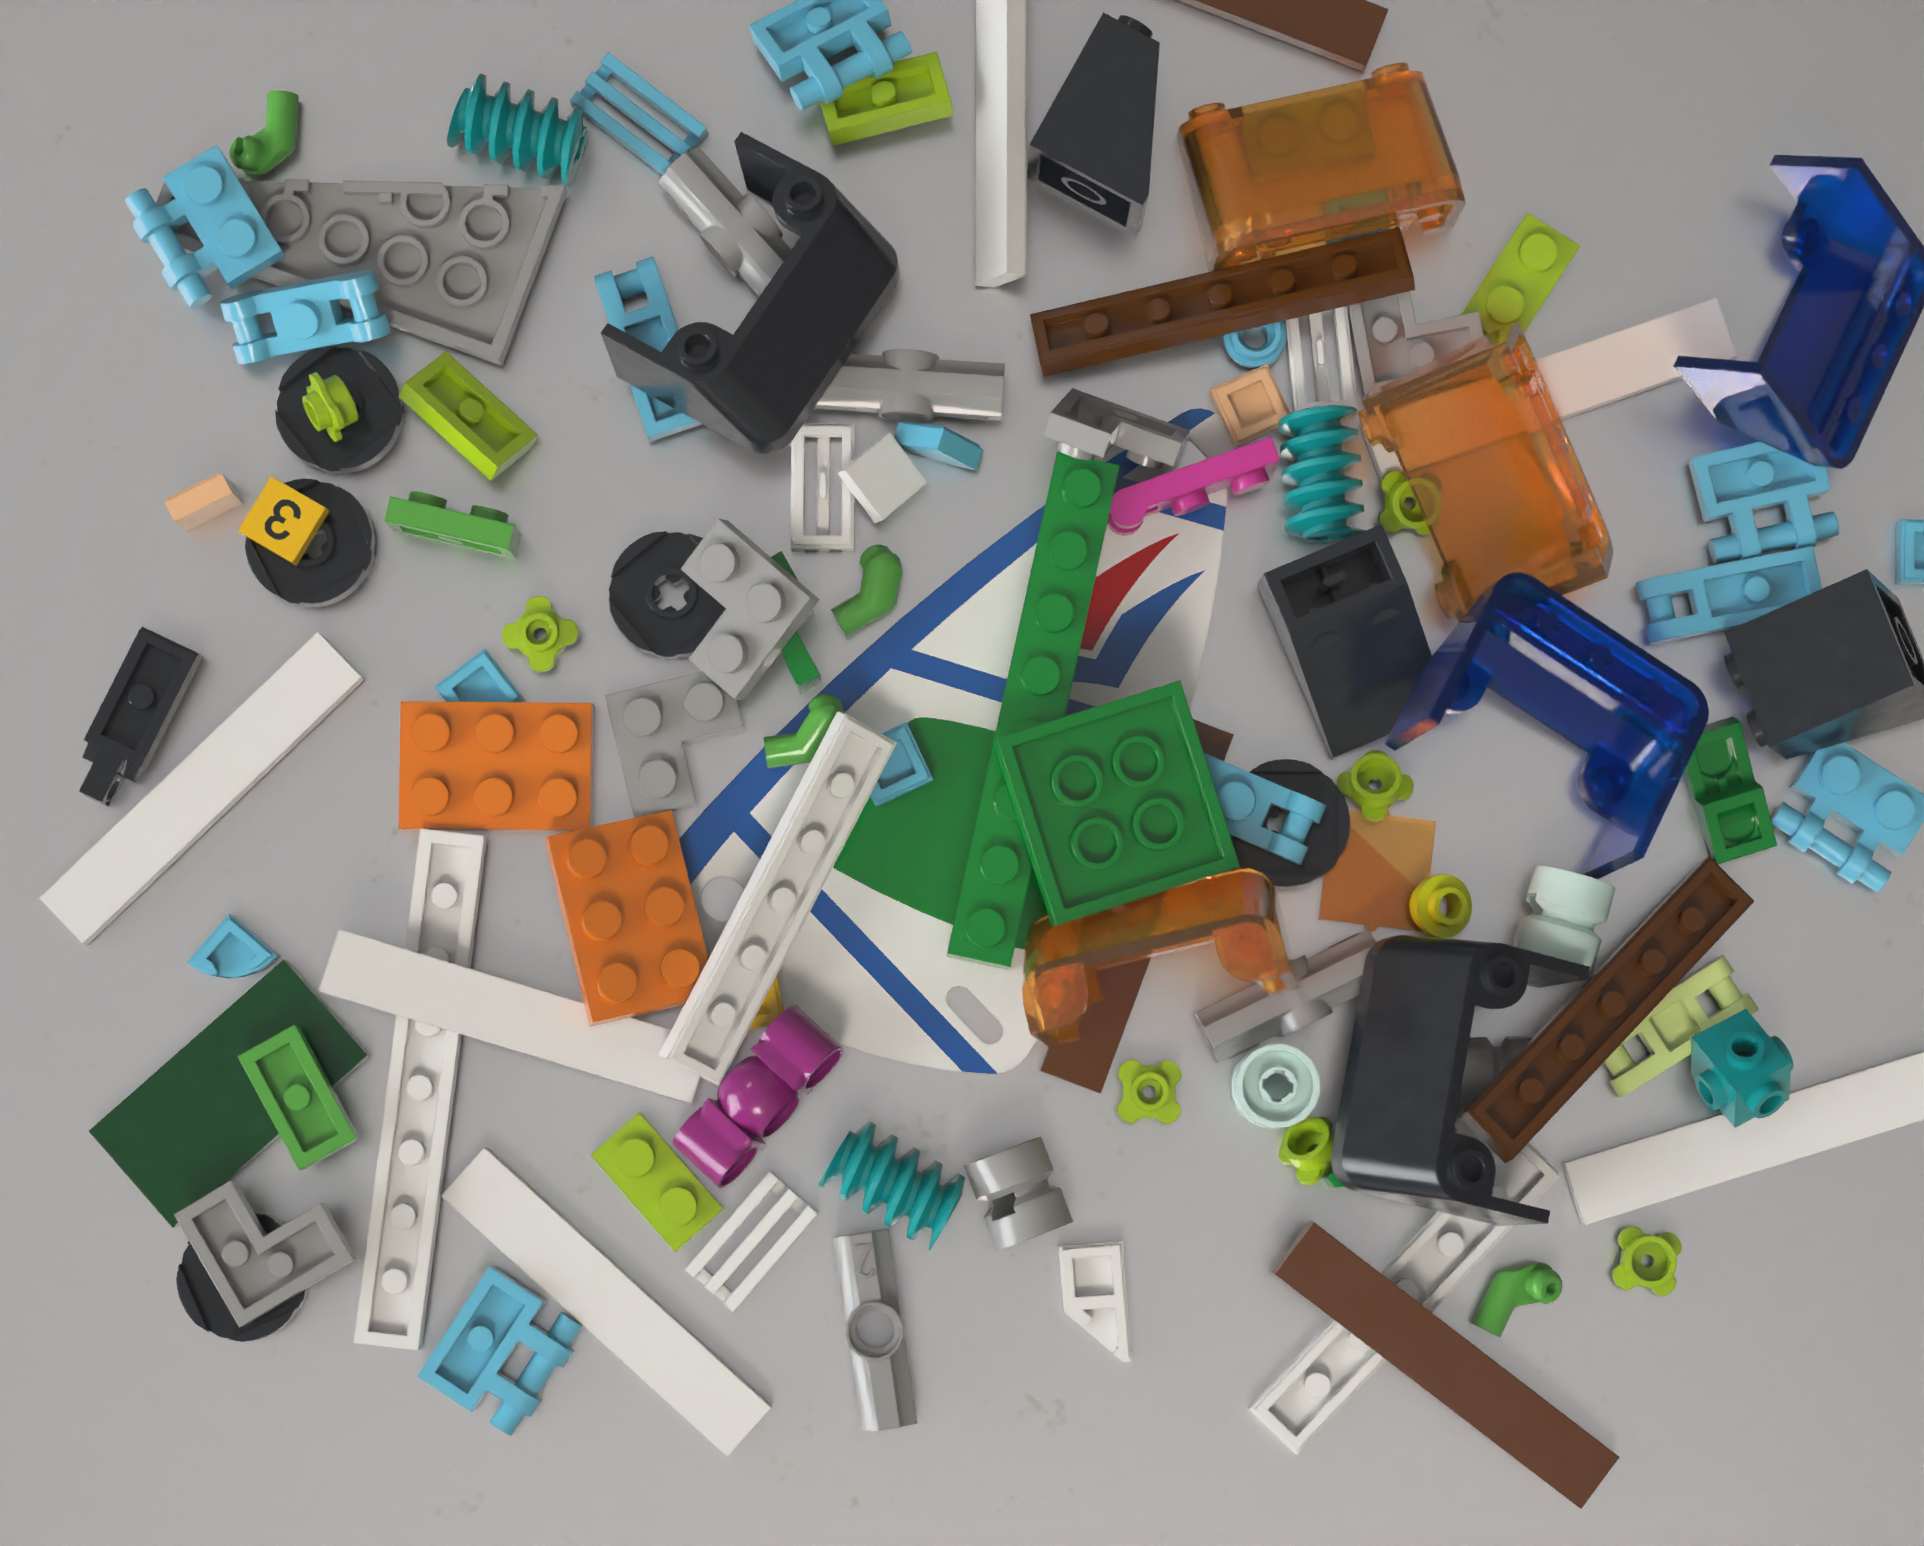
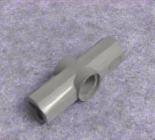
(730, 224)
(916, 387)
(1255, 1016)
(879, 1373)

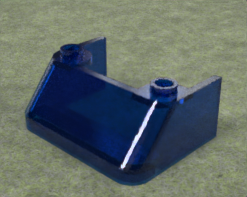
(1839, 325)
(1584, 684)

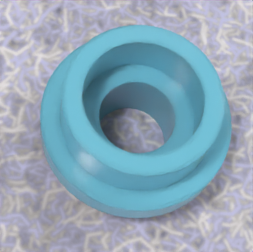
(1257, 357)

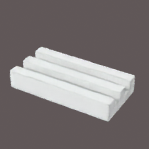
(1344, 358)
(822, 540)
(715, 1282)

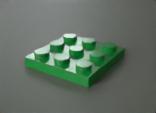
(1116, 803)

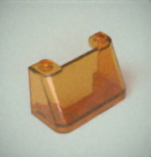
(1318, 167)
(1491, 470)
(1228, 908)

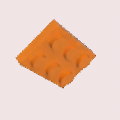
(496, 766)
(628, 916)

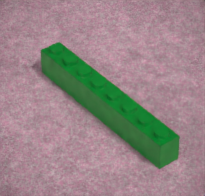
(1034, 694)

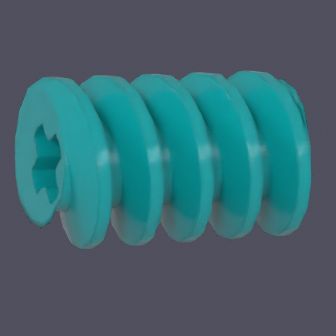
(519, 129)
(1319, 473)
(894, 1182)

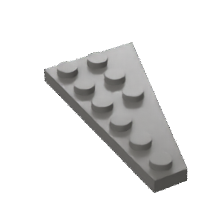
(444, 257)

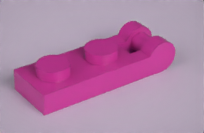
(1189, 486)

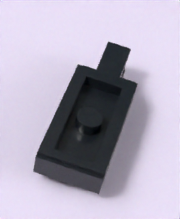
(136, 713)

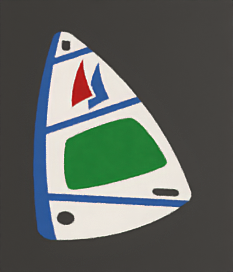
(881, 928)

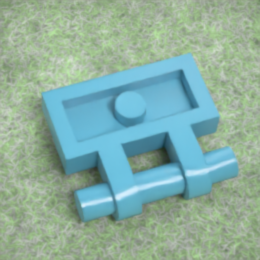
(814, 30)
(222, 217)
(1755, 478)
(1861, 796)
(483, 1339)

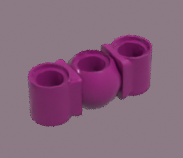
(758, 1096)

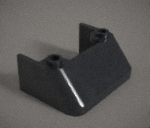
(798, 332)
(1409, 1071)

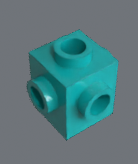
(1741, 1069)

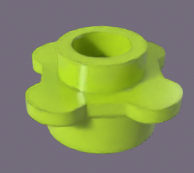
(329, 405)
(1394, 513)
(558, 634)
(1380, 768)
(1136, 1078)
(1308, 1148)
(1663, 1252)

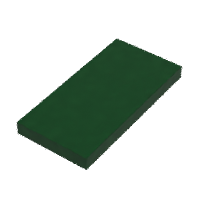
(200, 1113)

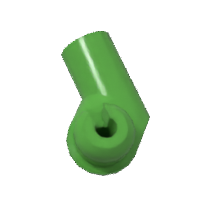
(274, 142)
(877, 592)
(802, 746)
(1514, 1288)

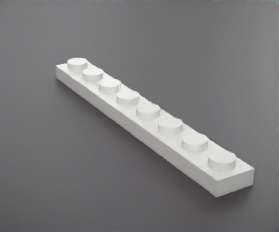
(418, 1104)

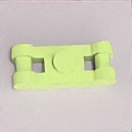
(1673, 1023)

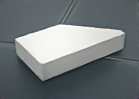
(1097, 1293)

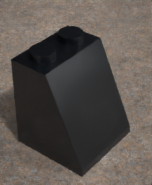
(1102, 125)
(1828, 667)

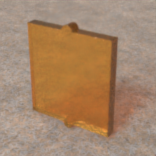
(1378, 873)

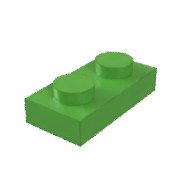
(428, 518)
(298, 1097)

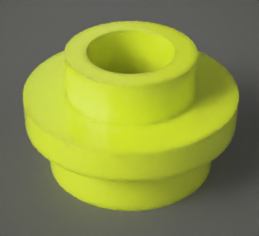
(1426, 909)

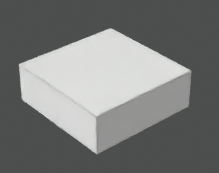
(882, 477)

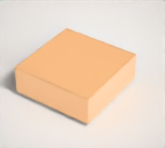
(1249, 406)
(203, 501)

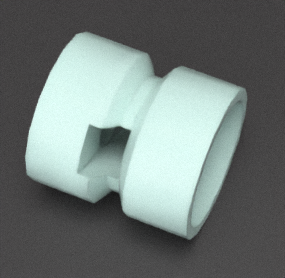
(1564, 915)
(1274, 1086)

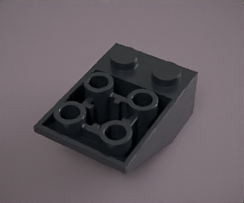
(1349, 636)

